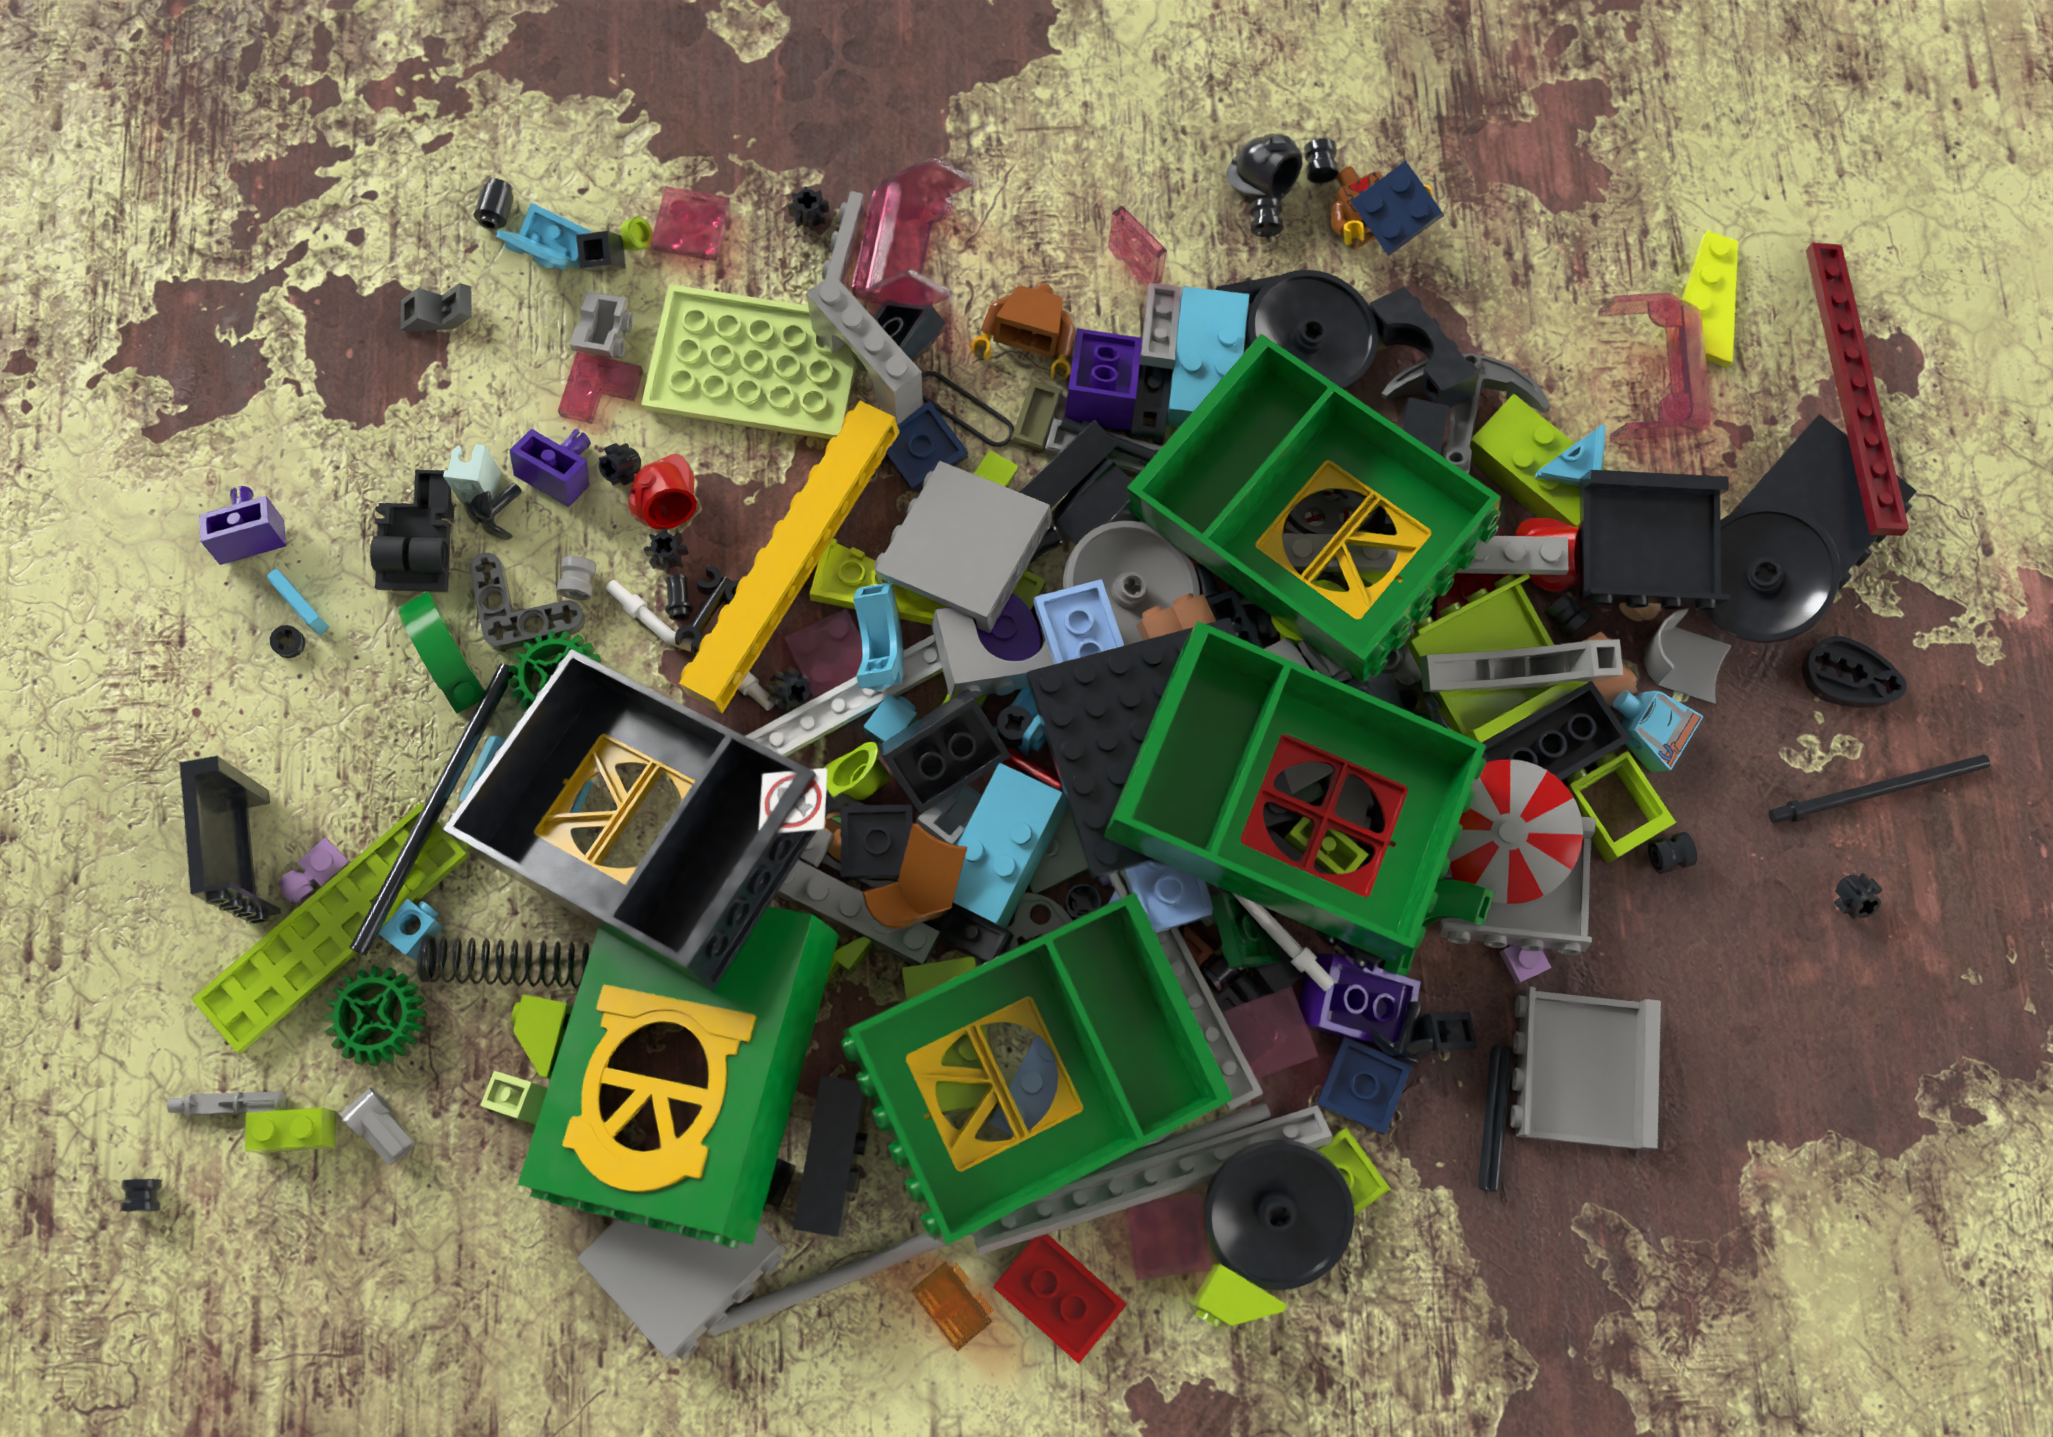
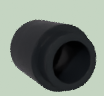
(494, 204)

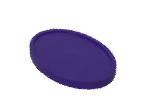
(1014, 633)

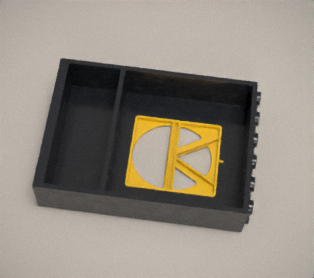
(710, 864)

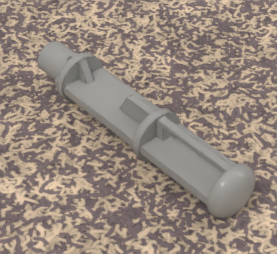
(227, 1103)

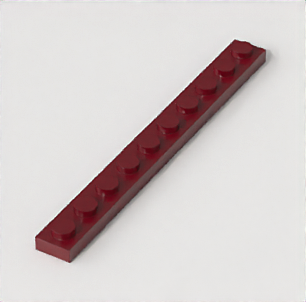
(1857, 391)

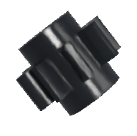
(808, 199)
(619, 464)
(665, 559)
(788, 689)
(1858, 896)

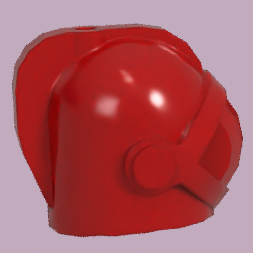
(663, 493)
(1553, 528)

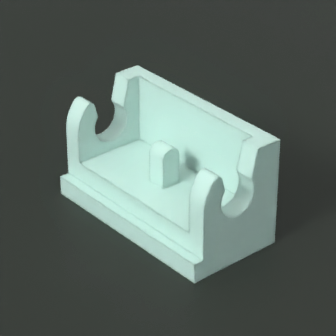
(472, 477)

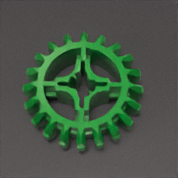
(533, 662)
(365, 1026)

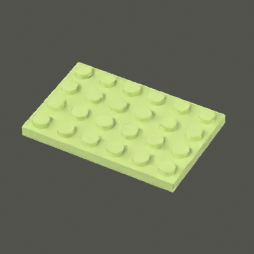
(747, 365)

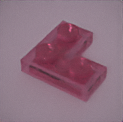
(593, 377)

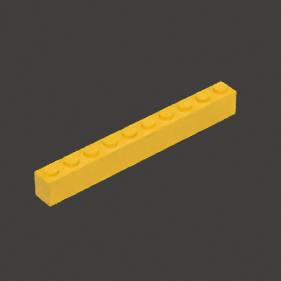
(789, 557)

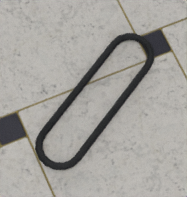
(975, 400)

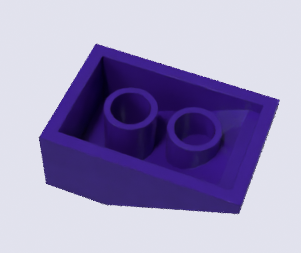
(1103, 378)
(1356, 1000)

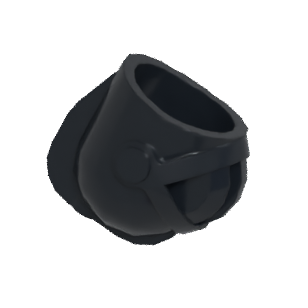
(1266, 167)

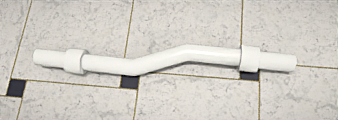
(637, 608)
(1302, 958)

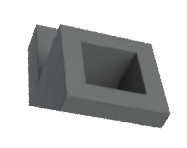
(431, 311)

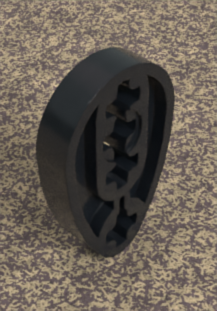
(1841, 690)

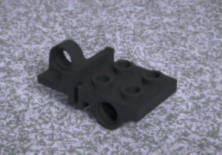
(413, 538)

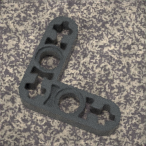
(504, 615)

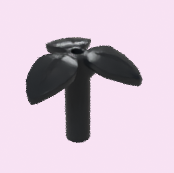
(484, 509)
(1406, 1048)

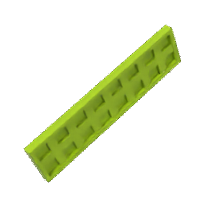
(317, 936)

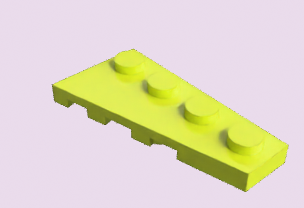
(1714, 293)
(846, 570)

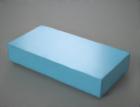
(297, 602)

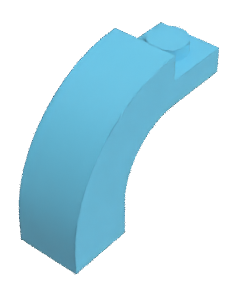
(881, 637)

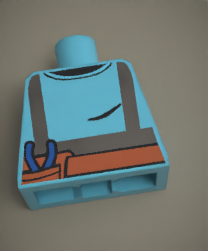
(1656, 727)

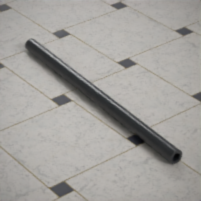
(431, 811)

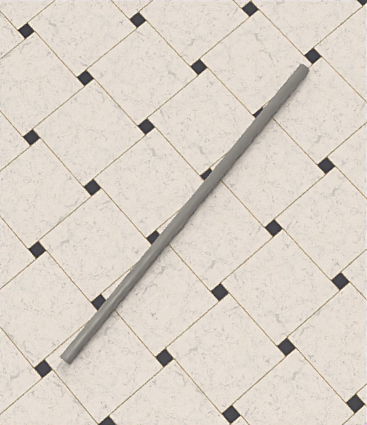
(923, 1243)

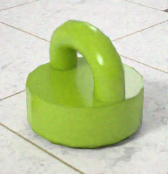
(636, 233)

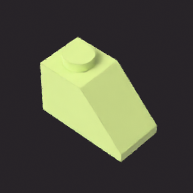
(514, 1097)

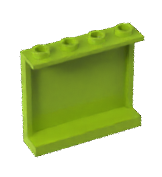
(1488, 624)

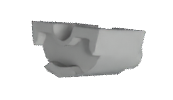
(602, 325)
(951, 816)

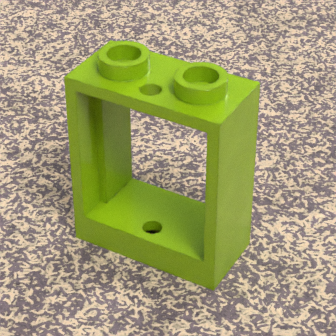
(1641, 791)

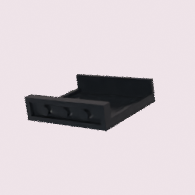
(1822, 482)
(1651, 539)
(220, 837)

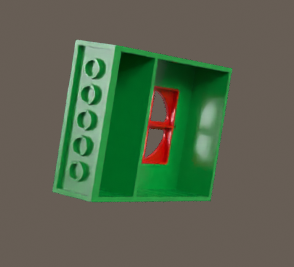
(1211, 766)

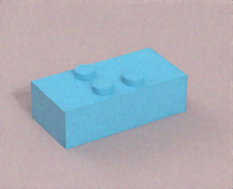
(1206, 346)
(1006, 843)

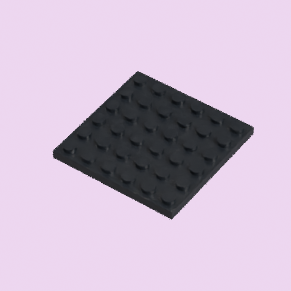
(1095, 724)

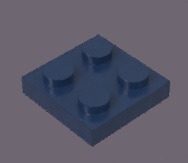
(1397, 208)
(922, 444)
(1363, 1085)

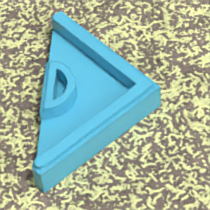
(1576, 460)

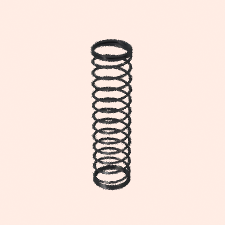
(422, 965)

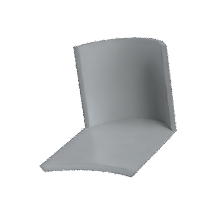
(1684, 659)

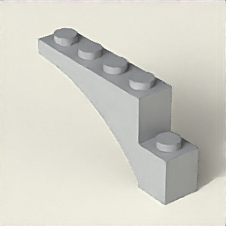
(1522, 667)

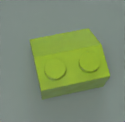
(540, 1030)
(1232, 1299)

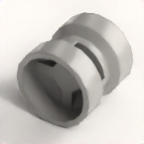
(576, 578)

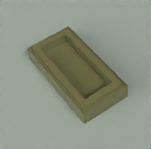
(1036, 416)

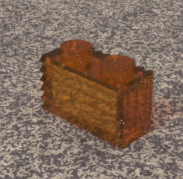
(952, 1305)

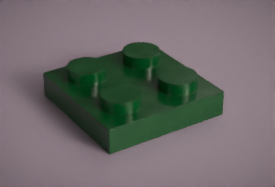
(1242, 936)

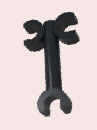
(718, 590)

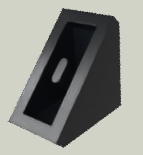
(1448, 1030)

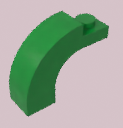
(440, 652)
(1454, 900)

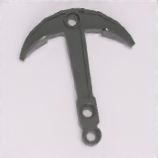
(1492, 375)

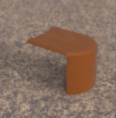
(924, 883)

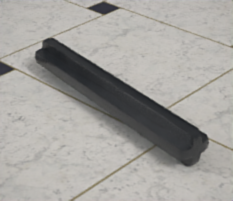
(1495, 1118)

